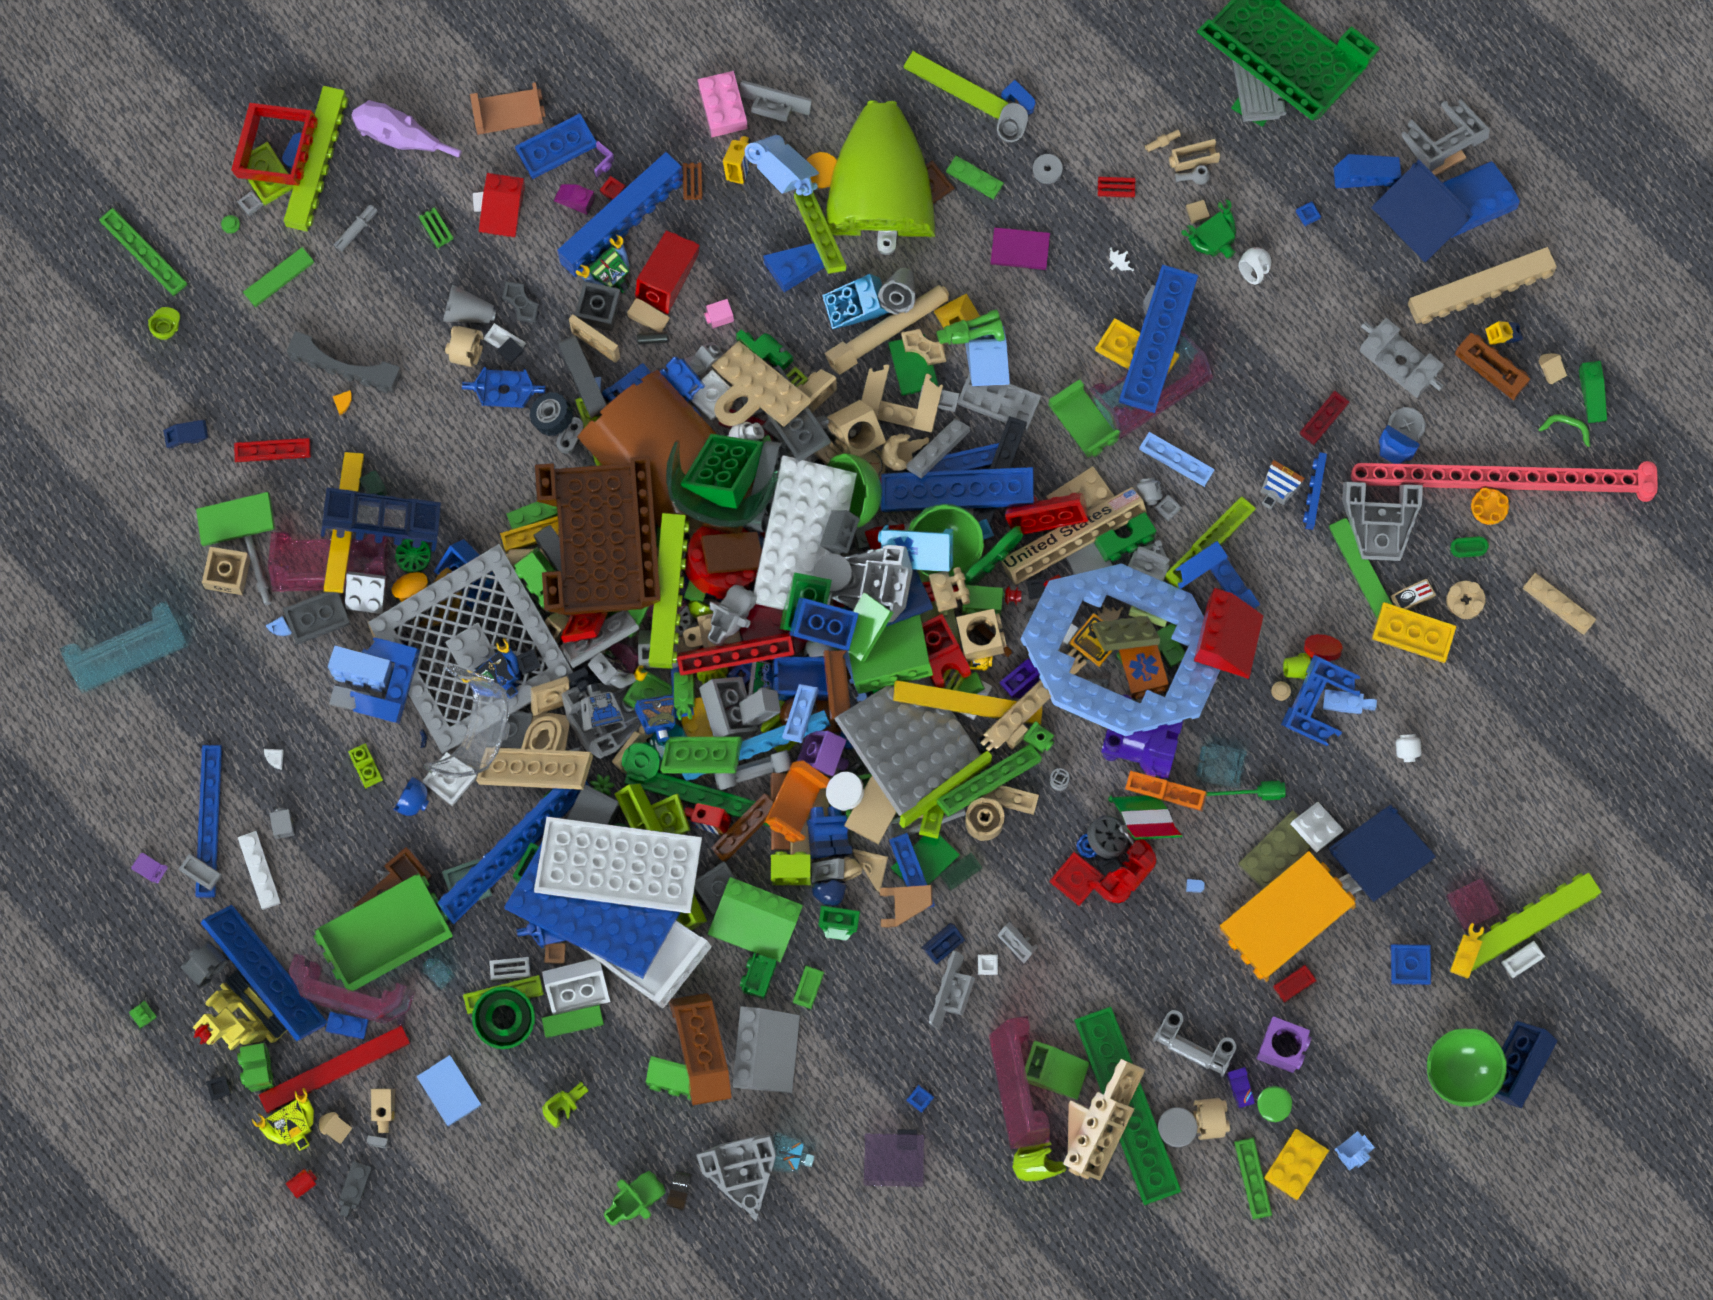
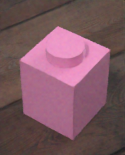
(719, 313)

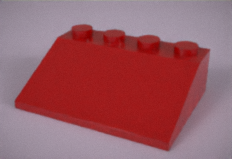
(1229, 634)

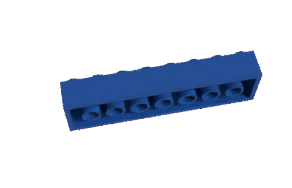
(621, 214)

